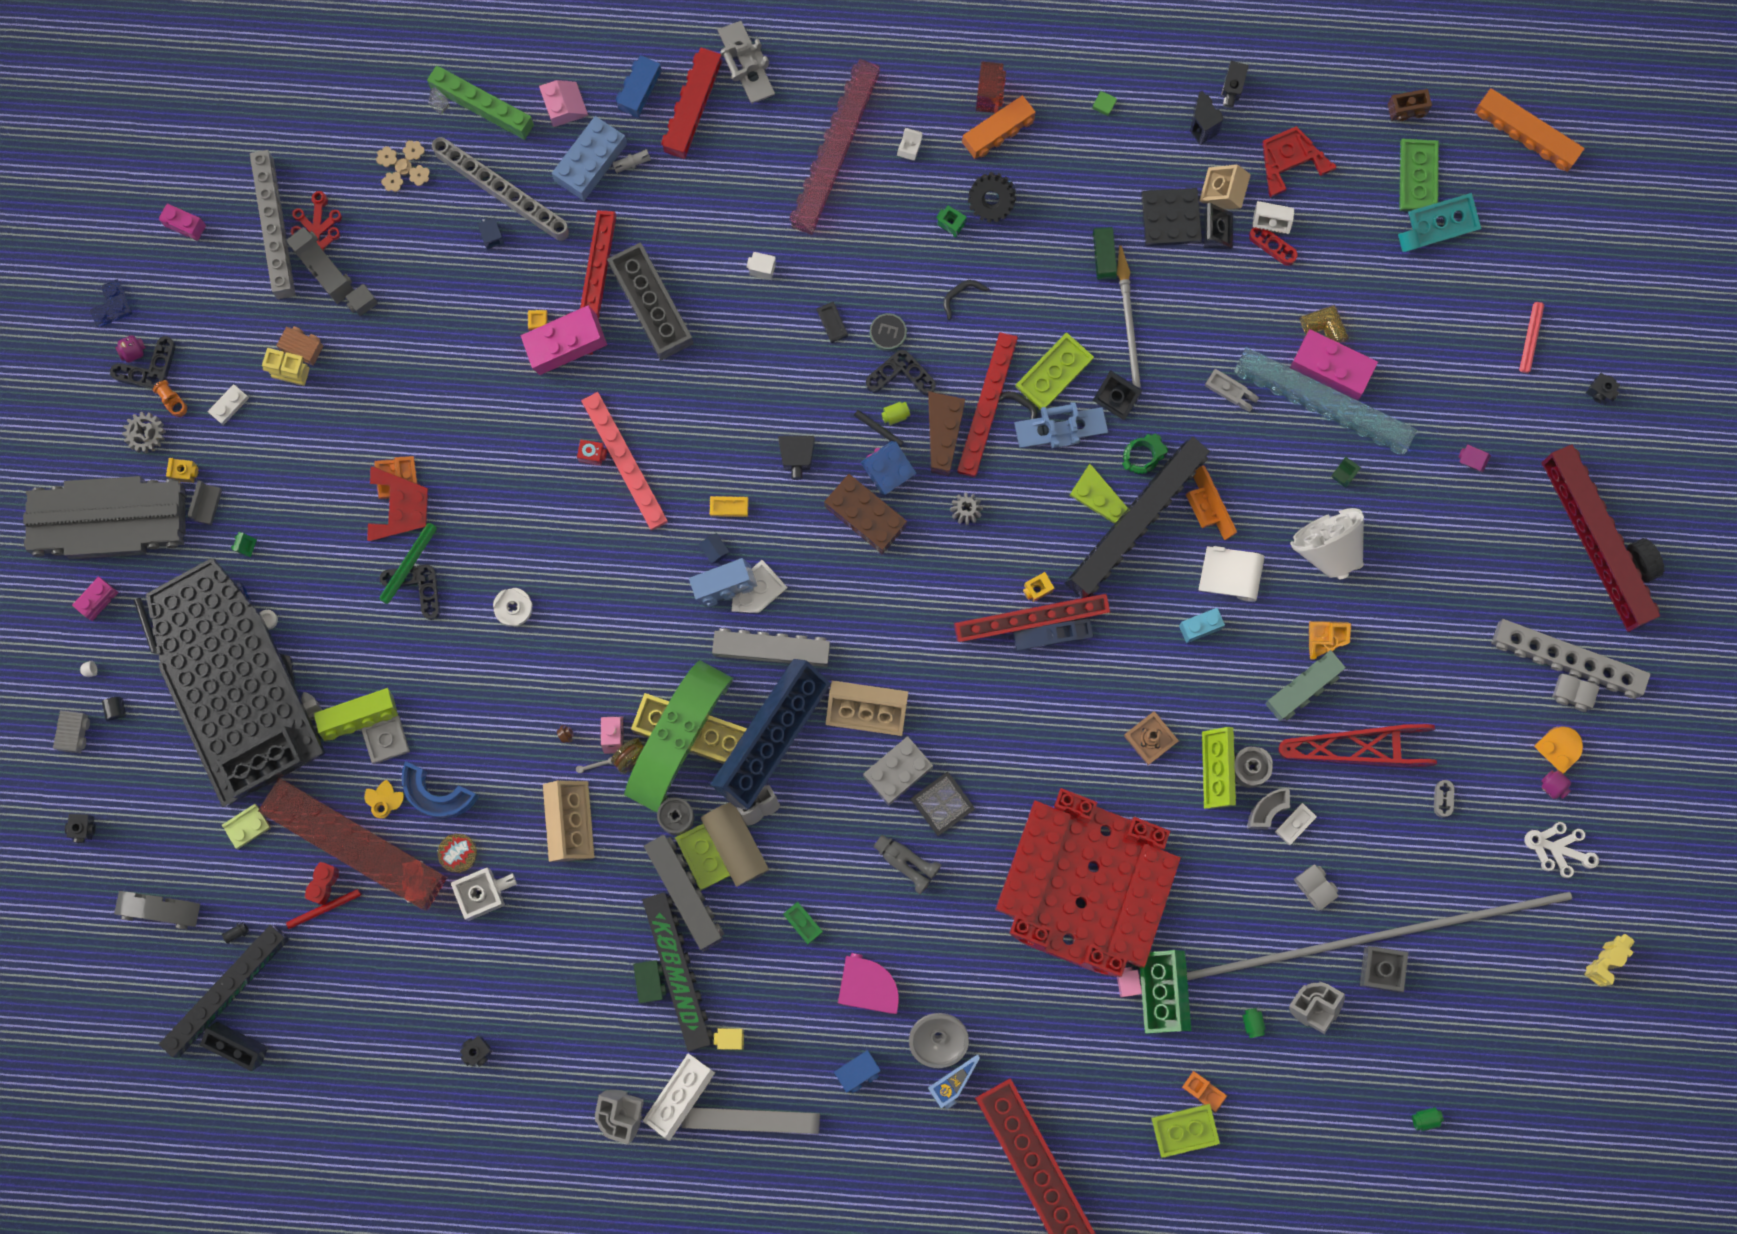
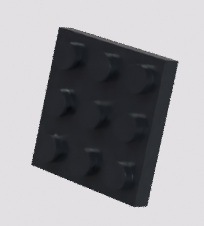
(1171, 216)

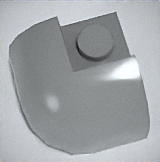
(1317, 1005)
(618, 1115)

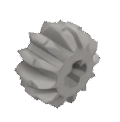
(967, 502)

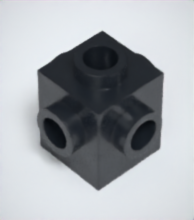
(1603, 389)
(80, 827)
(482, 1048)

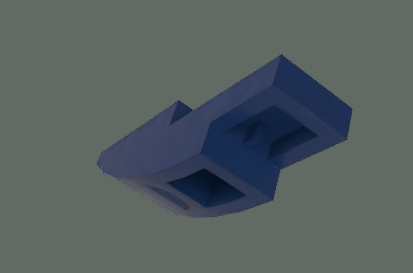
(1052, 634)

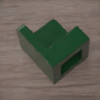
(1345, 472)

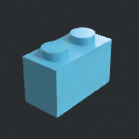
(1201, 625)

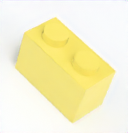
(729, 1039)

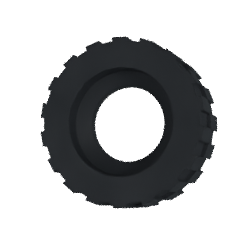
(1647, 559)

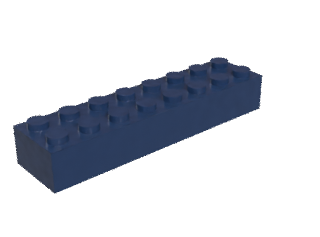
(770, 734)

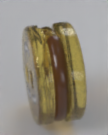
(627, 756)

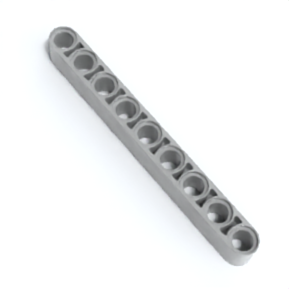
(495, 181)

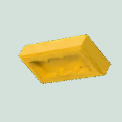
(728, 506)

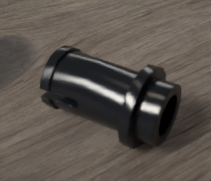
(235, 932)

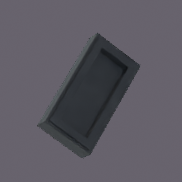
(832, 322)

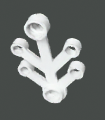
(1558, 848)

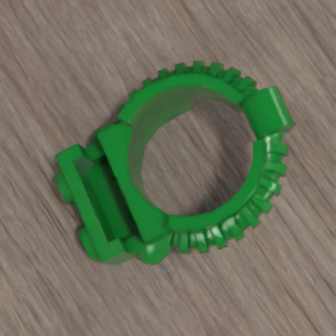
(1152, 442)

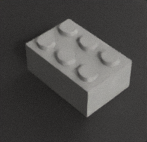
(898, 771)

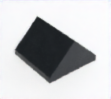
(1218, 228)
(1117, 395)

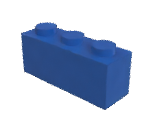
(638, 86)

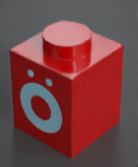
(591, 452)

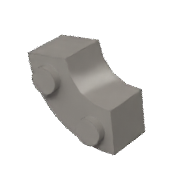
(1267, 807)

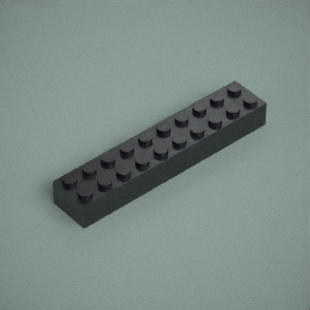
(1135, 519)

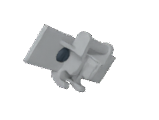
(751, 59)

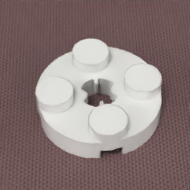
(508, 597)

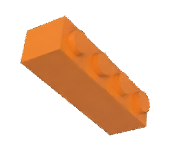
(999, 127)

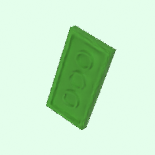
(1418, 173)

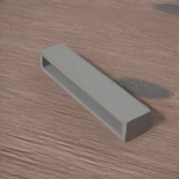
(770, 648)

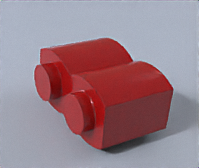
(320, 887)

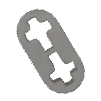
(1449, 798)

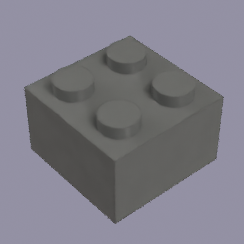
(1383, 969)

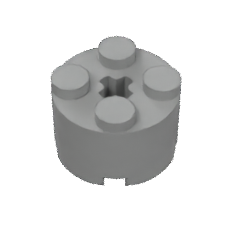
(1261, 772)

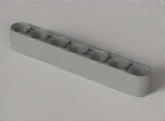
(752, 1120)

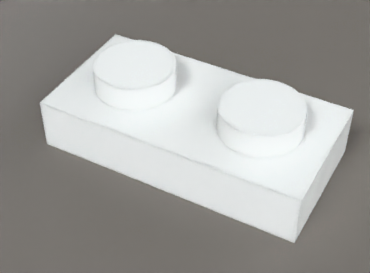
(228, 404)
(1295, 824)

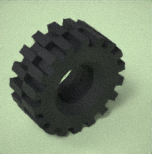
(1001, 187)

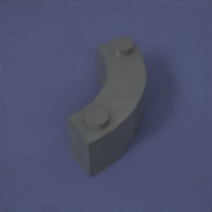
(318, 263)
(151, 907)

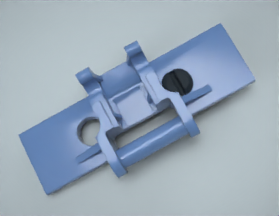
(1063, 433)

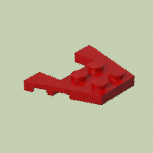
(1288, 151)
(406, 505)

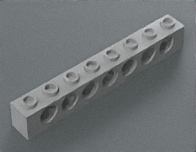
(272, 224)
(1636, 678)

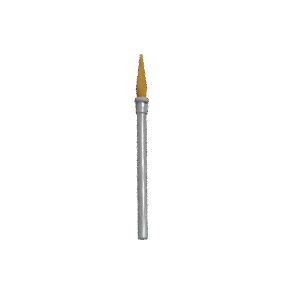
(1124, 273)

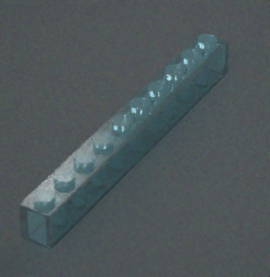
(1325, 400)

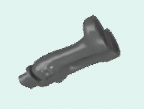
(898, 855)

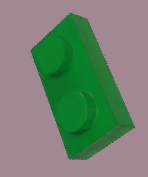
(802, 923)

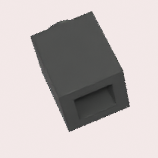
(361, 300)

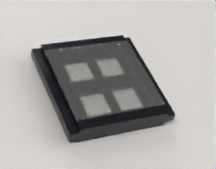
(942, 804)

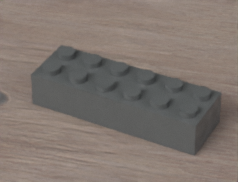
(650, 301)
(682, 890)

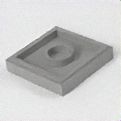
(385, 740)

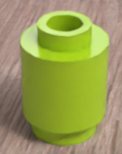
(895, 413)

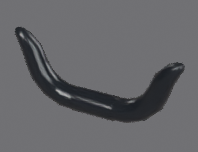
(961, 286)
(1023, 401)

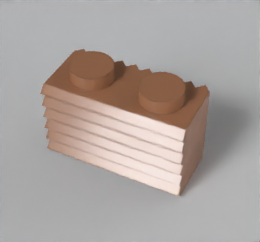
(297, 343)

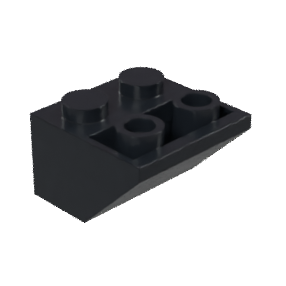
(1205, 119)

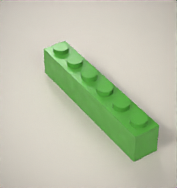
(481, 102)

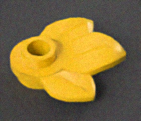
(384, 797)

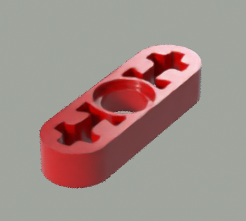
(1274, 253)

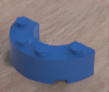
(437, 807)

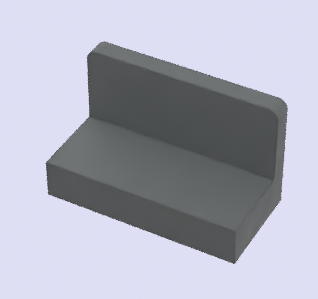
(204, 503)

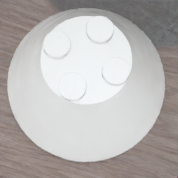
(1333, 543)

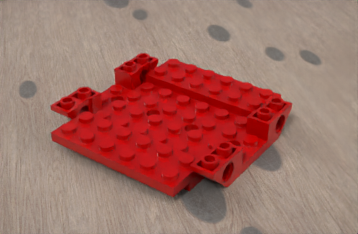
(1120, 898)

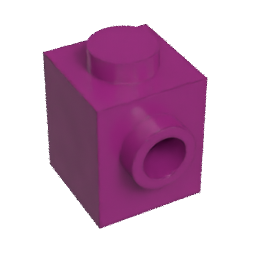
(1474, 458)

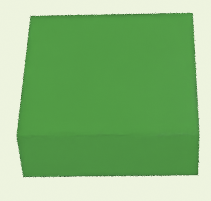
(1104, 103)

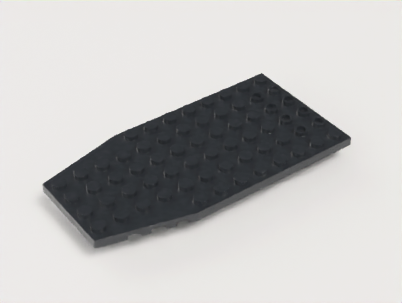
(229, 683)

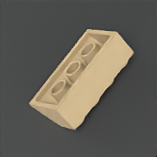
(866, 708)
(568, 821)

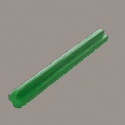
(408, 563)

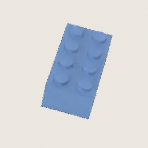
(589, 158)

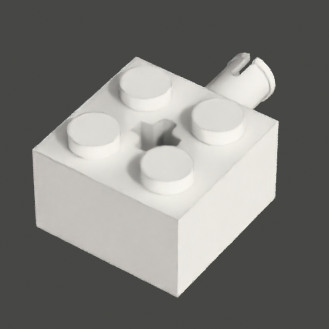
(489, 899)

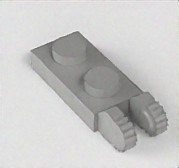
(1230, 389)

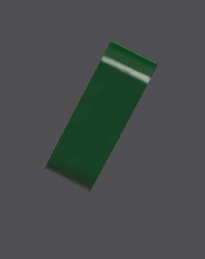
(1104, 253)

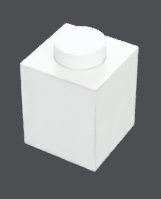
(761, 265)

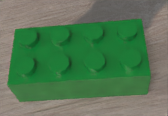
(1165, 992)

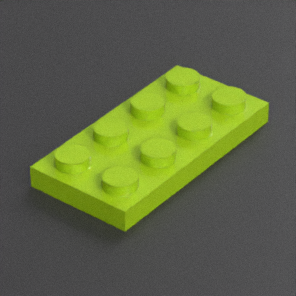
(1054, 371)
(1218, 768)

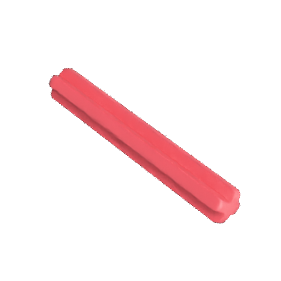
(1531, 338)

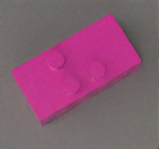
(563, 340)
(1333, 364)

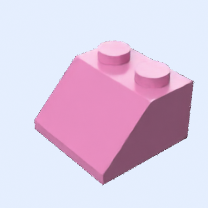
(563, 102)

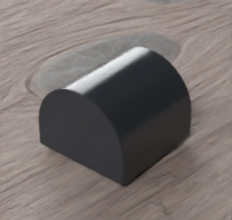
(113, 708)

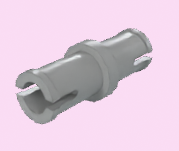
(631, 161)

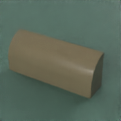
(734, 844)

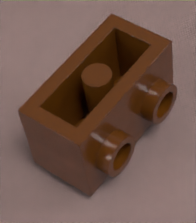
(1409, 105)

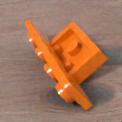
(1208, 504)

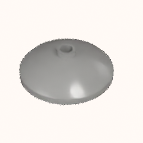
(942, 1049)

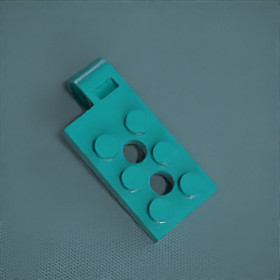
(1426, 230)

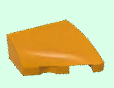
(1327, 636)

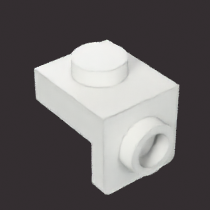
(910, 144)

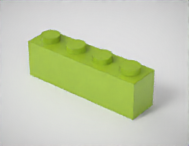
(355, 714)

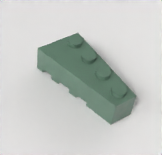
(1305, 685)

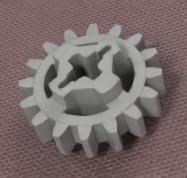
(135, 432)

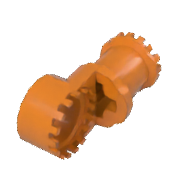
(169, 398)

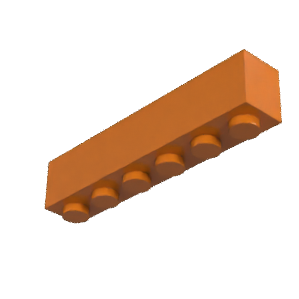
(1529, 130)

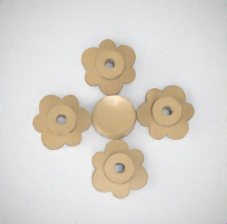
(402, 166)

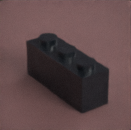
(234, 1046)

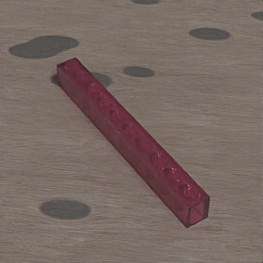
(835, 147)

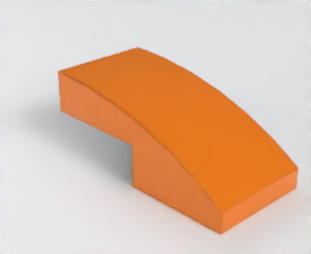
(1204, 1091)

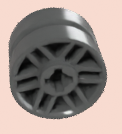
(670, 808)

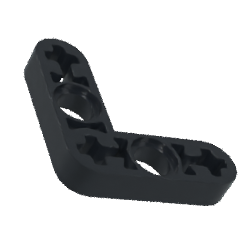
(898, 368)
(153, 372)
(419, 579)

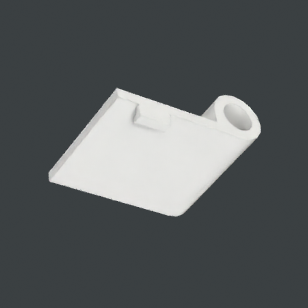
(1231, 573)

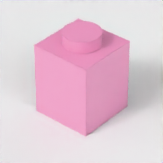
(1129, 983)

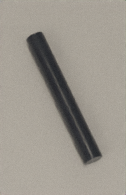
(878, 428)
(145, 624)

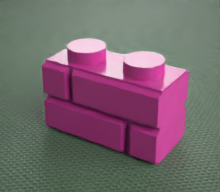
(182, 222)
(95, 598)

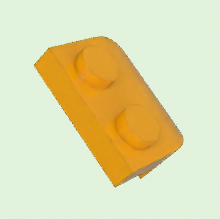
(1561, 747)

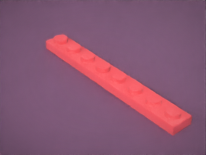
(624, 461)

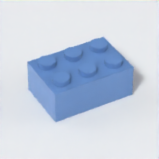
(723, 582)

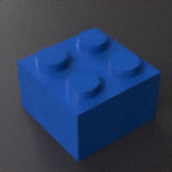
(888, 467)
(857, 1071)

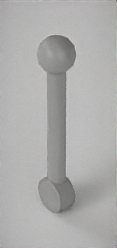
(579, 769)

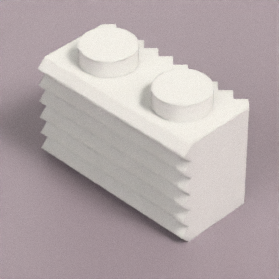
(1273, 217)

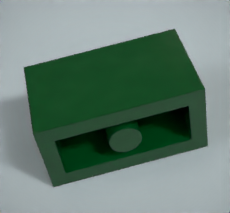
(649, 982)

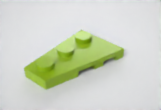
(1097, 495)

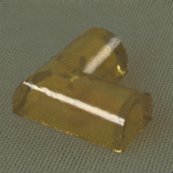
(1328, 320)

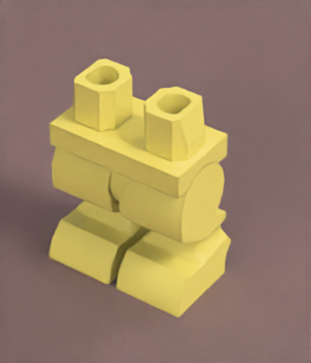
(285, 367)
(1612, 957)

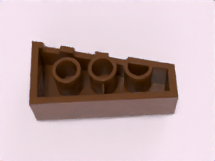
(944, 427)

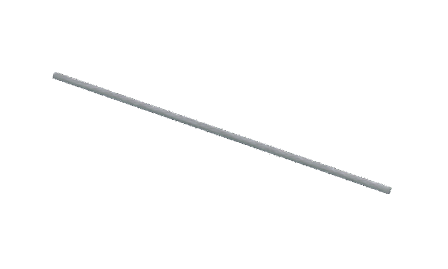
(1378, 936)

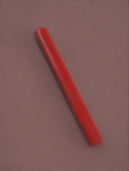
(324, 908)

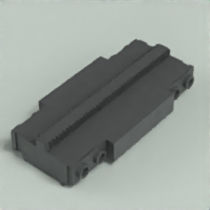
(105, 517)

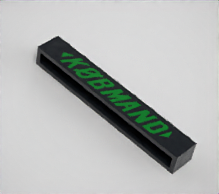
(677, 972)
(224, 991)

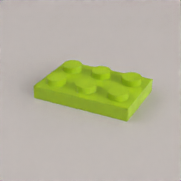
(702, 857)
(1185, 1130)

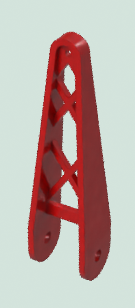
(1397, 761)

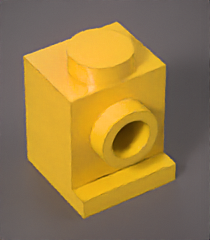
(174, 470)
(1041, 581)

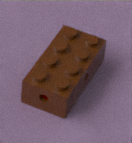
(865, 514)

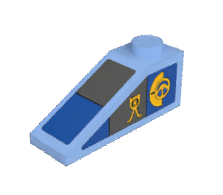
(951, 1085)

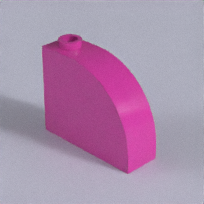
(867, 986)

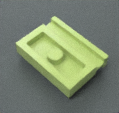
(246, 826)

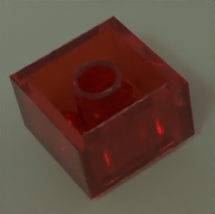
(990, 87)

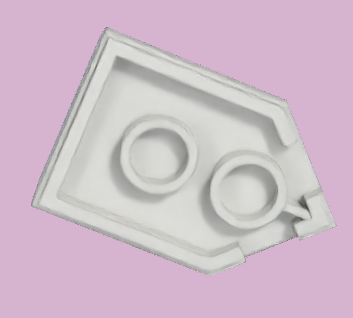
(768, 589)

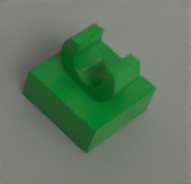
(244, 544)

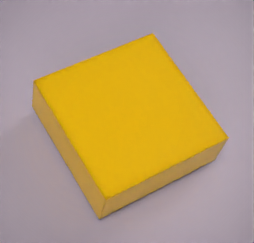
(537, 318)

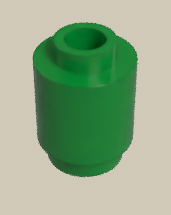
(1254, 1023)
(1427, 1119)

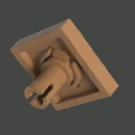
(1153, 724)

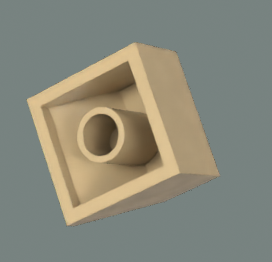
(1225, 186)

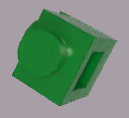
(958, 219)

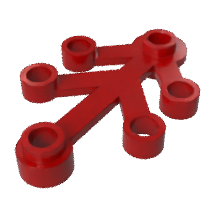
(318, 228)

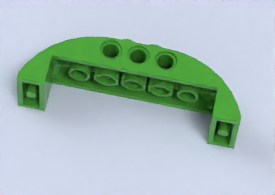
(675, 734)

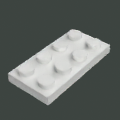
(678, 1097)

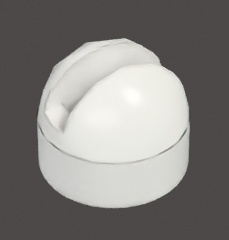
(89, 669)

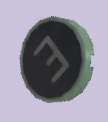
(888, 332)

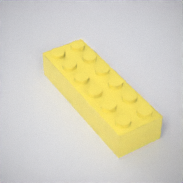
(714, 741)

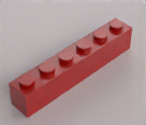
(692, 103)

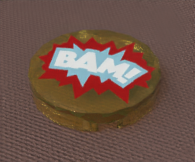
(457, 853)

